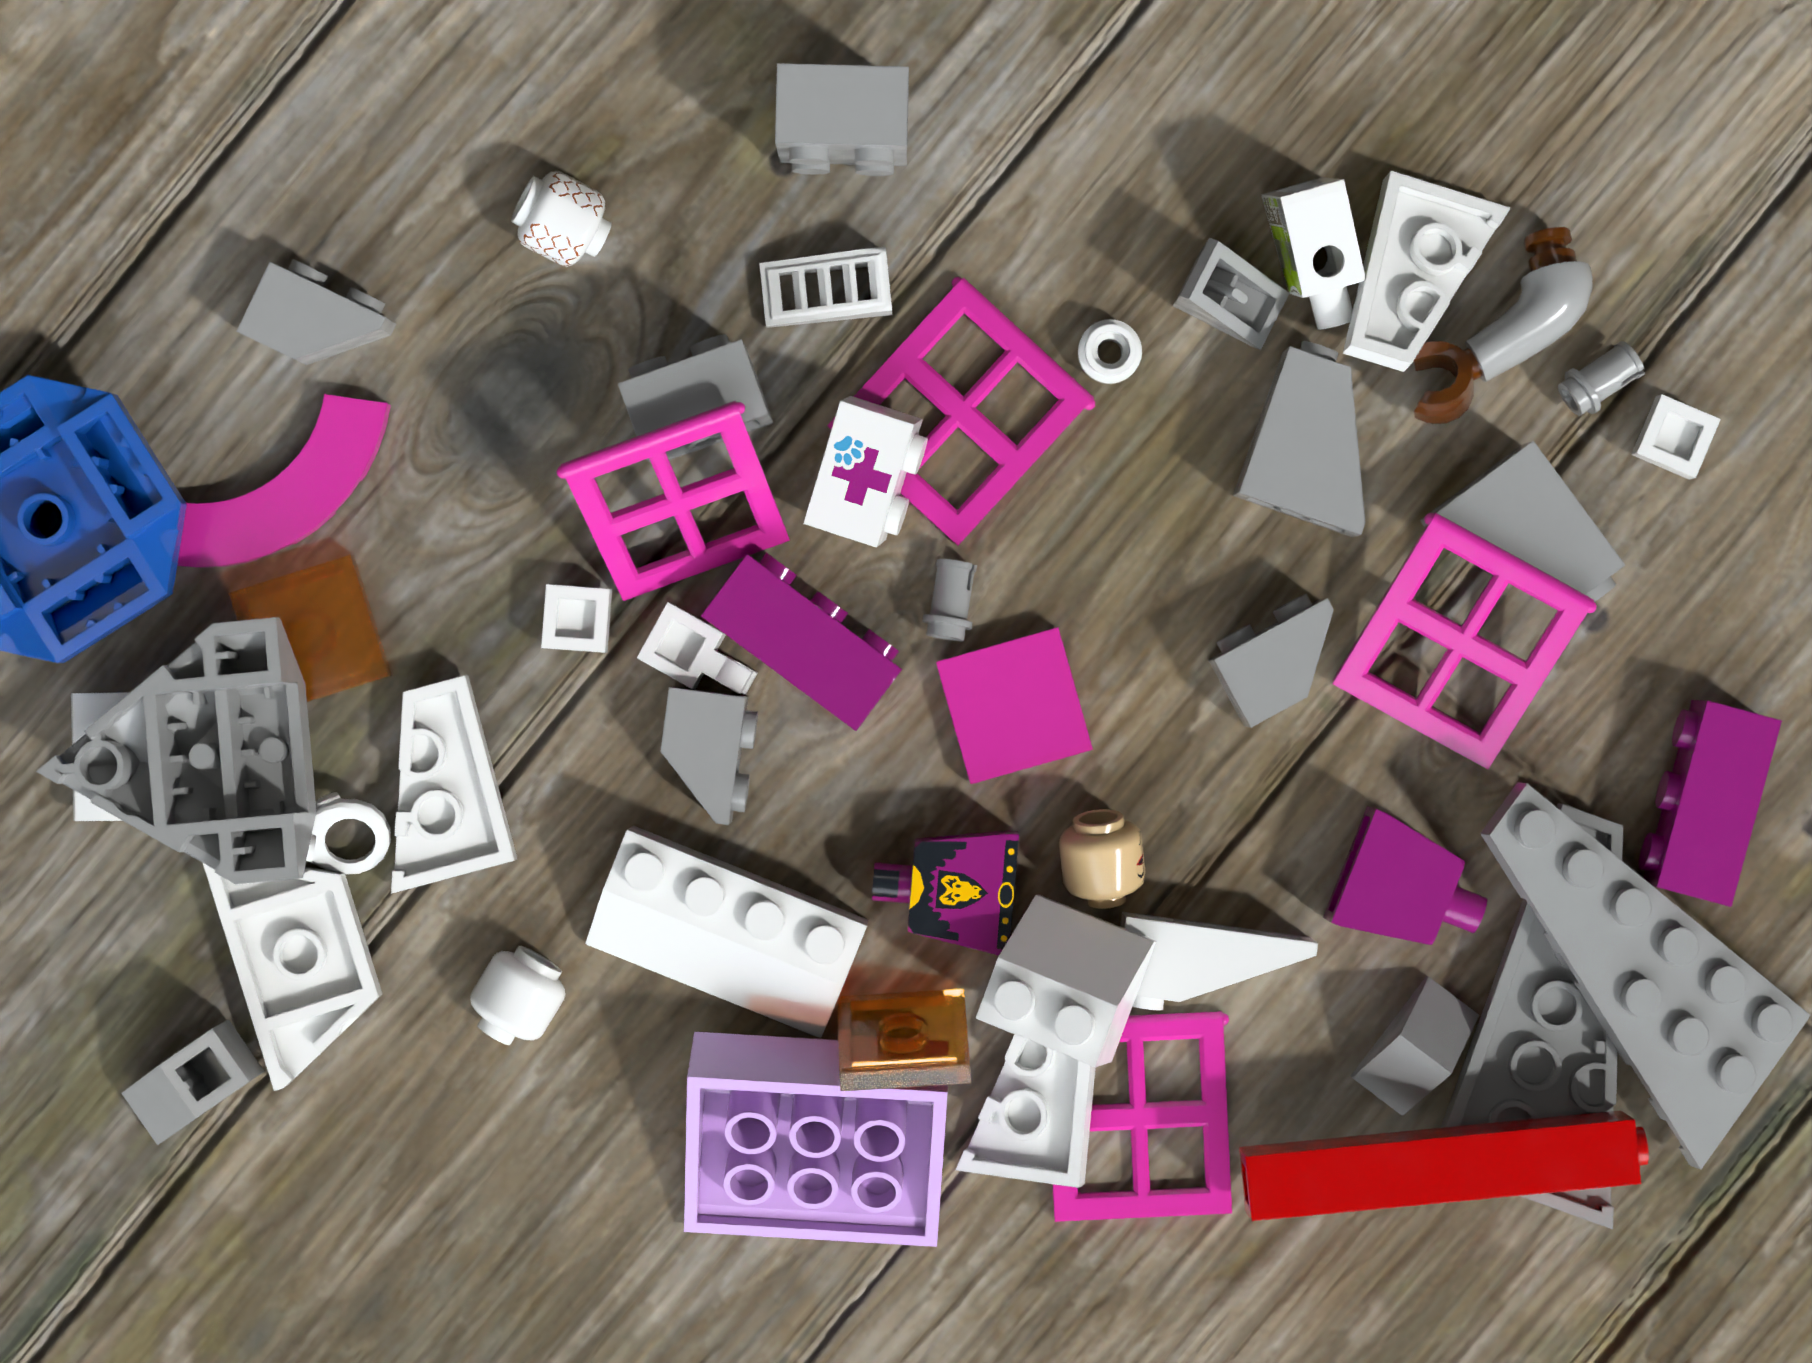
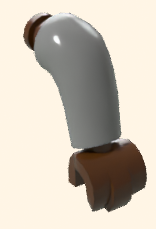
(1548, 307)

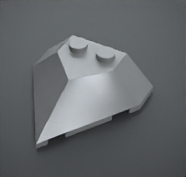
(210, 755)

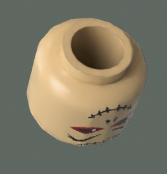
(1102, 858)

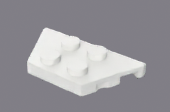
(297, 963)

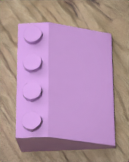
(797, 1157)

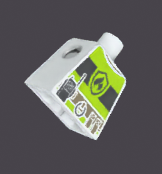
(1303, 222)

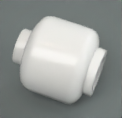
(517, 995)

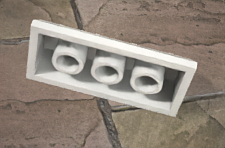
(725, 931)

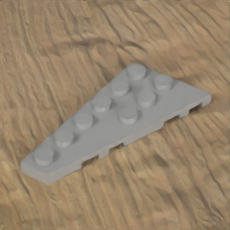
(1660, 984)
(1541, 1043)

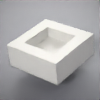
(1675, 436)
(576, 618)

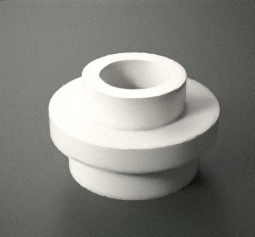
(1109, 331)

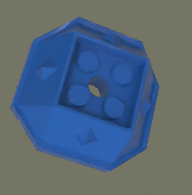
(117, 519)

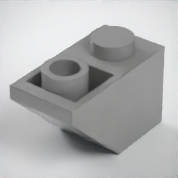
(307, 320)
(1275, 666)
(705, 745)
(192, 1081)

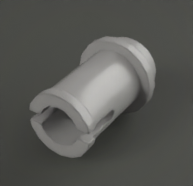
(1588, 387)
(950, 600)

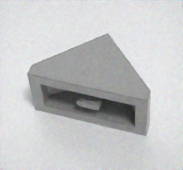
(1231, 295)
(1417, 1047)

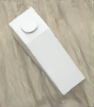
(1206, 957)

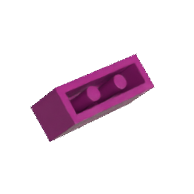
(804, 639)
(1709, 801)

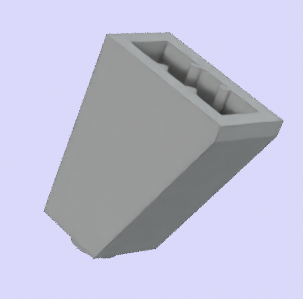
(1307, 444)
(1538, 519)

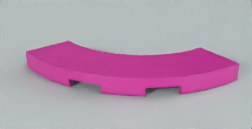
(296, 499)

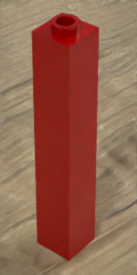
(1442, 1165)

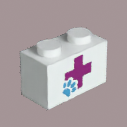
(865, 472)

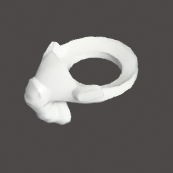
(333, 809)

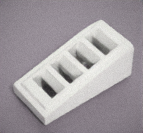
(877, 306)

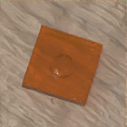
(325, 623)
(903, 1040)

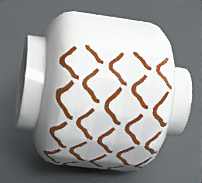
(561, 218)

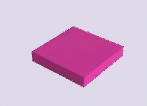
(1014, 705)

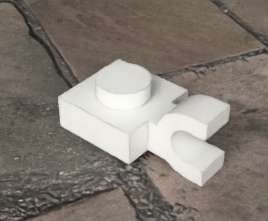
(688, 649)

